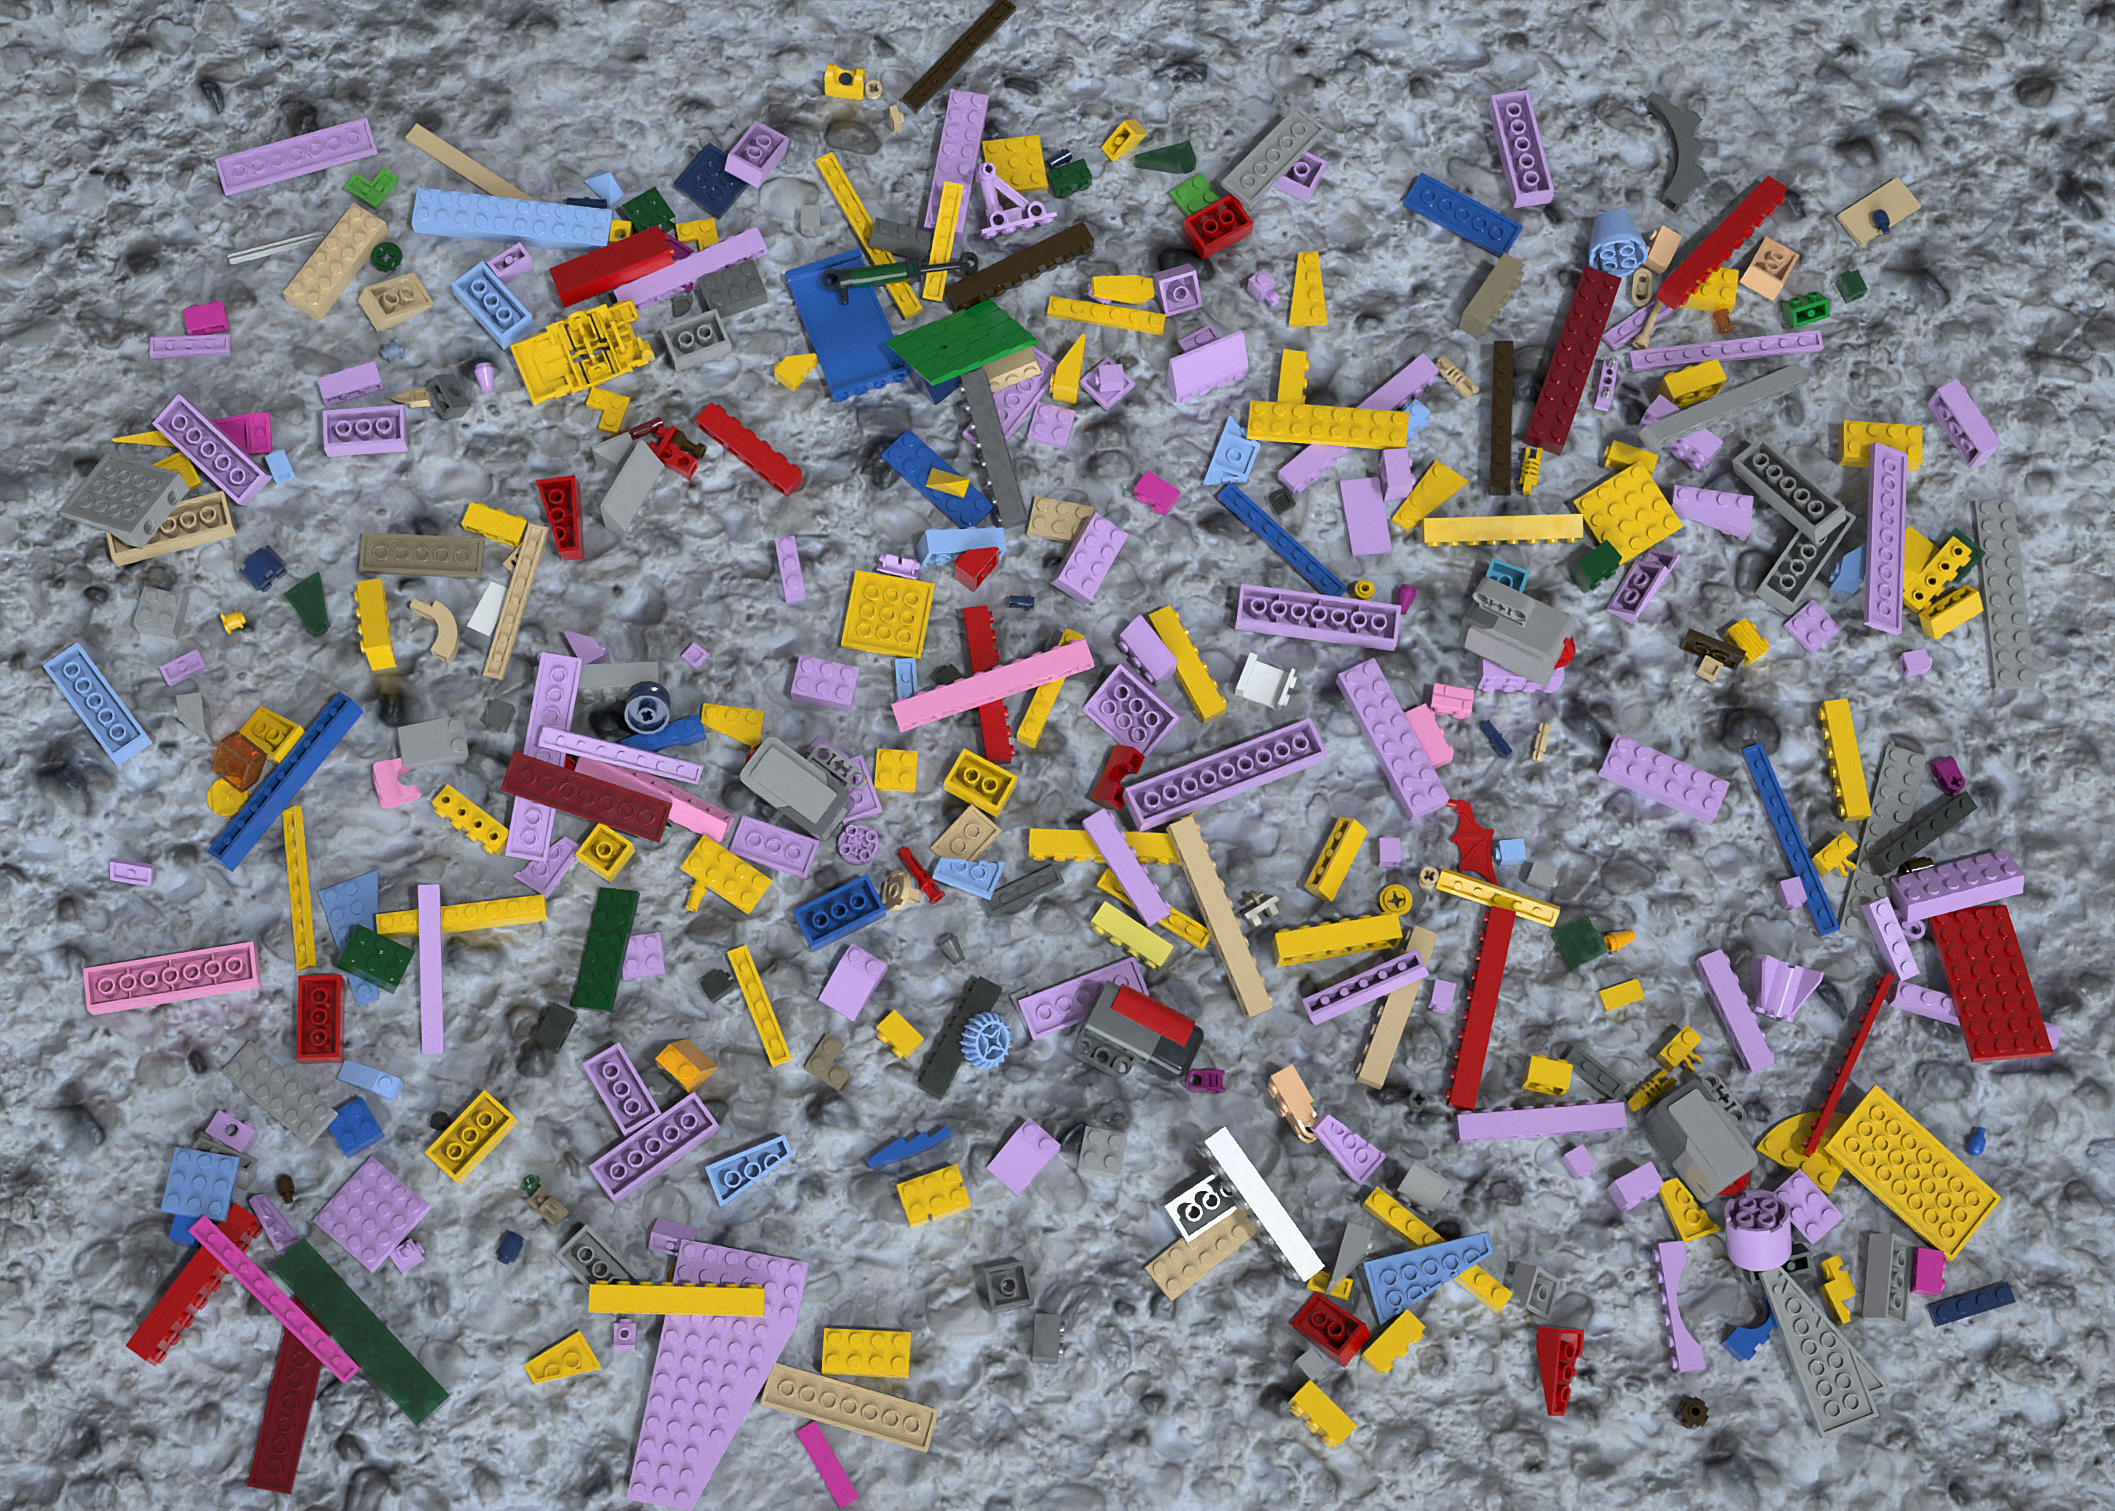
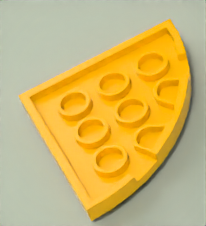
(1785, 1149)

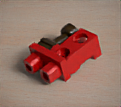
(671, 451)

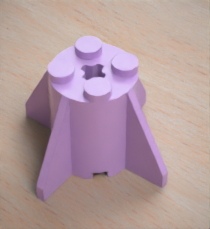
(1781, 987)

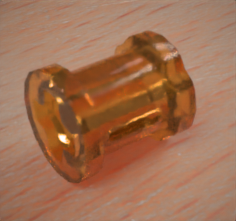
(1723, 321)

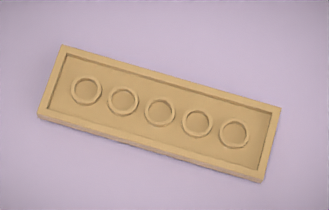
(1189, 1261)

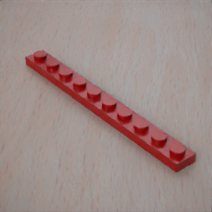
(1843, 1071)

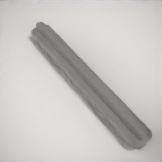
(276, 247)

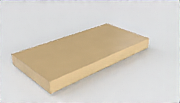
(1891, 197)

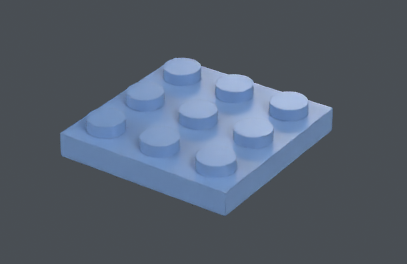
(200, 1184)

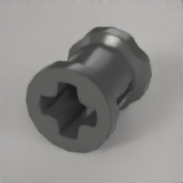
(1412, 1105)

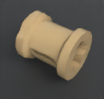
(1427, 884)

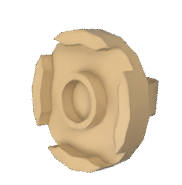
(899, 891)

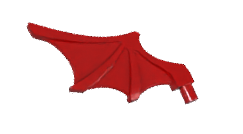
(1473, 842)

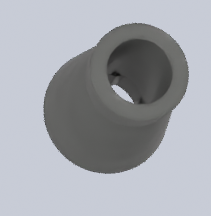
(951, 947)

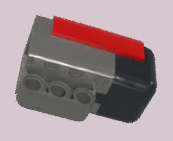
(1137, 1031)

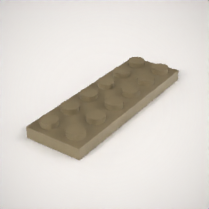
(421, 555)

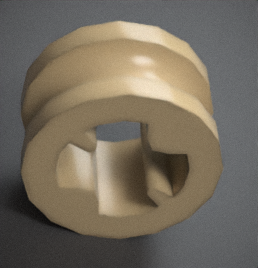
(873, 83)

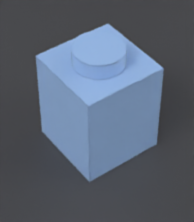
(279, 466)
(1510, 852)

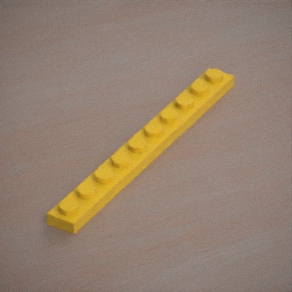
(861, 224)

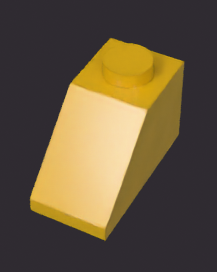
(1124, 139)
(794, 369)

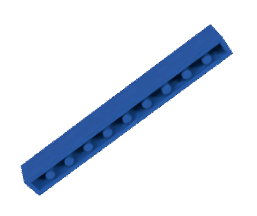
(285, 781)

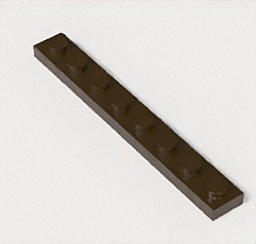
(959, 54)

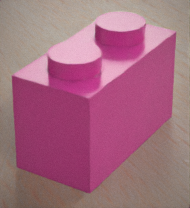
(206, 318)
(1156, 493)
(1927, 1272)

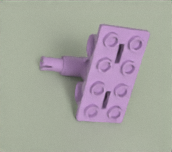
(1011, 218)

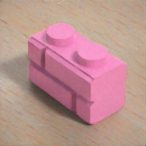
(1451, 700)

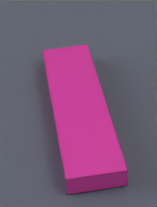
(827, 1464)

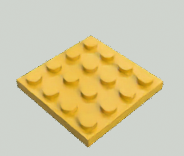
(1628, 512)
(887, 615)

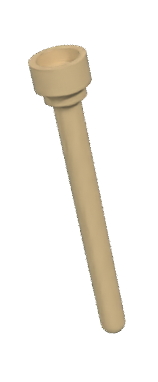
(1641, 340)

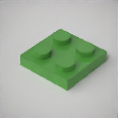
(1194, 195)

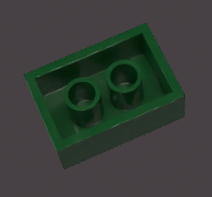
(375, 958)

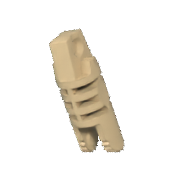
(1456, 377)

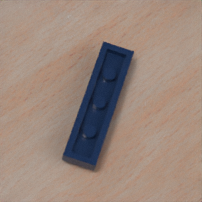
(1971, 1304)

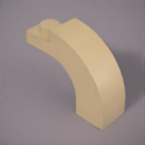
(448, 638)

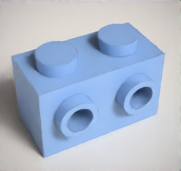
(1417, 417)

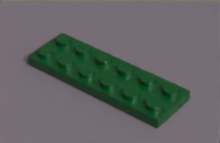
(605, 949)

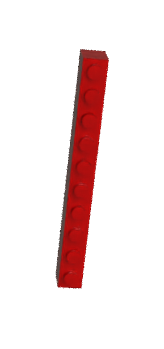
(1721, 243)
(1481, 1009)

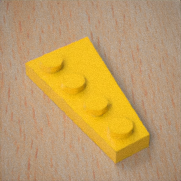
(1308, 295)
(1433, 490)

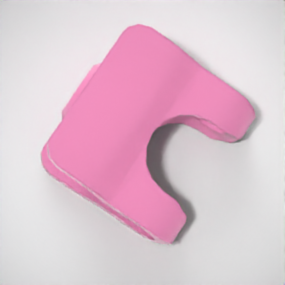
(388, 788)

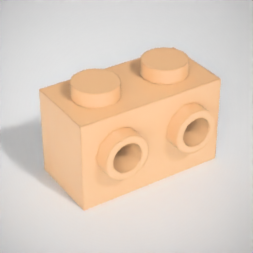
(1661, 249)

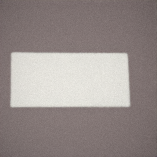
(489, 609)

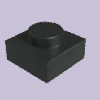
(1282, 501)

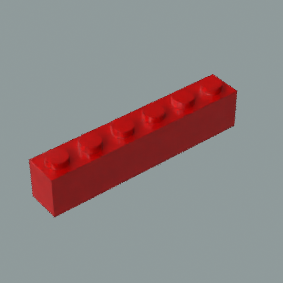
(749, 449)

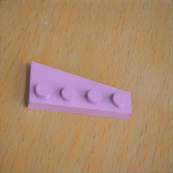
(1349, 1149)

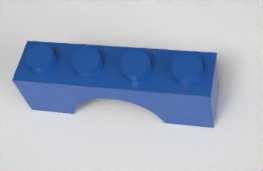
(681, 732)
(1742, 1341)

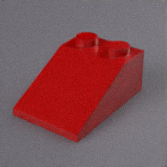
(1331, 1329)

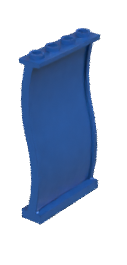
(849, 336)

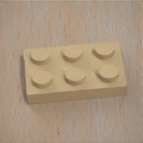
(1057, 519)

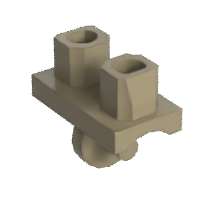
(1252, 913)
(548, 1206)

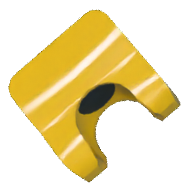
(844, 83)

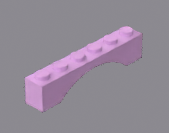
(1686, 1352)

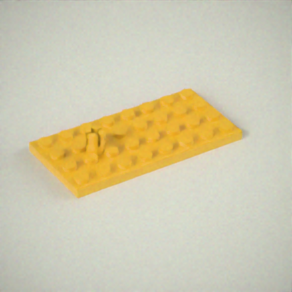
(1912, 1172)

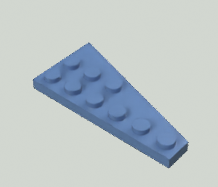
(345, 907)
(1413, 1274)

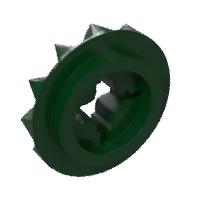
(381, 250)

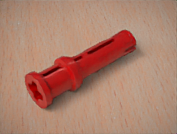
(926, 882)

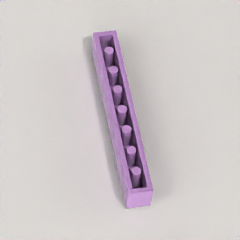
(716, 257)
(1940, 1006)
(1541, 1122)

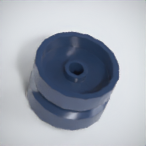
(647, 707)

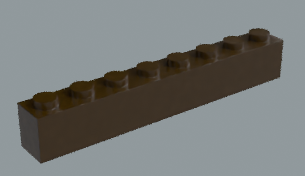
(1020, 267)
(1502, 418)

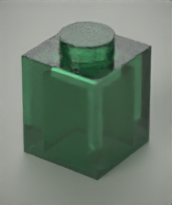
(1851, 286)

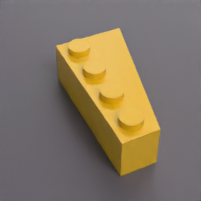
(374, 624)

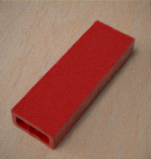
(612, 265)

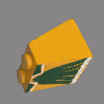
(685, 1065)

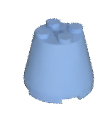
(1616, 243)

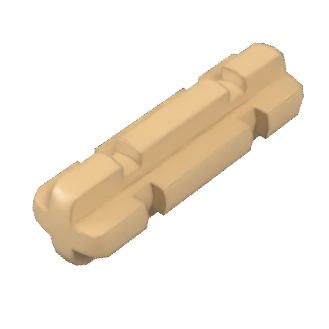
(1541, 742)

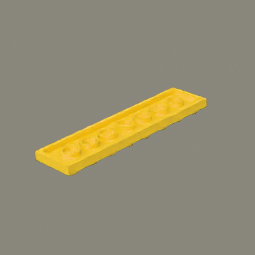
(1327, 425)

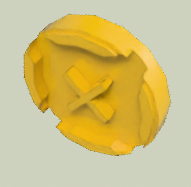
(225, 799)

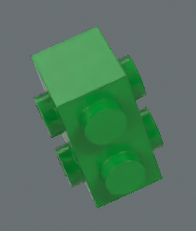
(1805, 309)

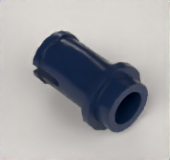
(1059, 159)
(1021, 602)

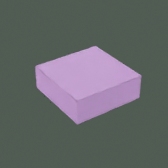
(695, 655)

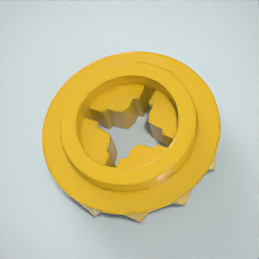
(1401, 893)

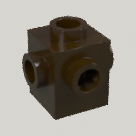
(1685, 1415)

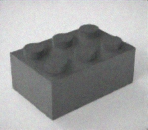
(733, 289)

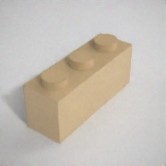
(1012, 369)

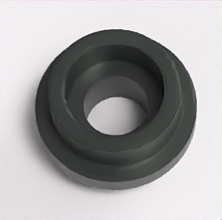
(440, 1121)

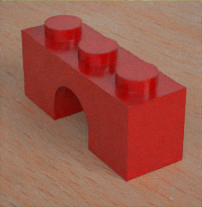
(1122, 762)

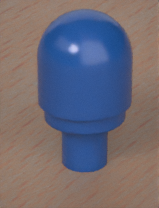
(1976, 1142)

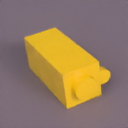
(1623, 456)

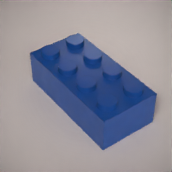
(839, 913)

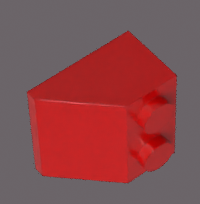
(975, 566)

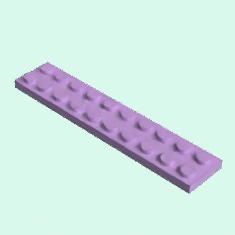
(1885, 539)
(551, 706)

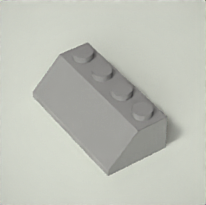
(1199, 1206)
(1888, 1279)

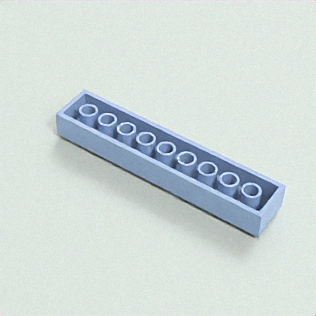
(511, 220)

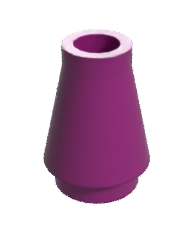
(1405, 597)

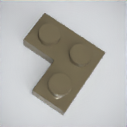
(822, 1063)

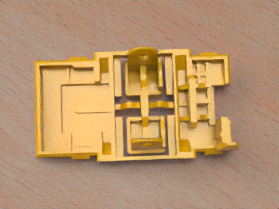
(550, 368)

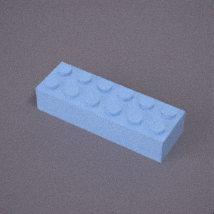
(97, 704)

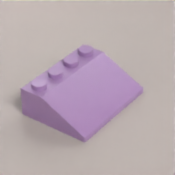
(1207, 367)
(1133, 711)

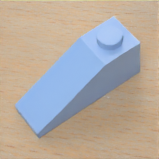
(371, 1080)

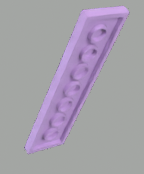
(296, 156)

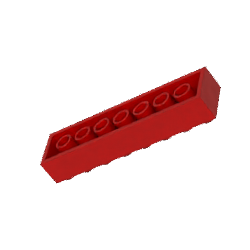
(191, 1291)

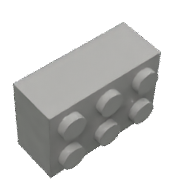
(696, 340)

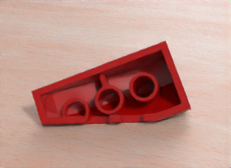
(1557, 1356)

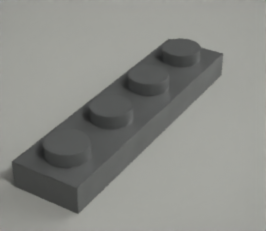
(1023, 891)

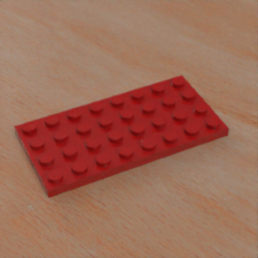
(1989, 984)

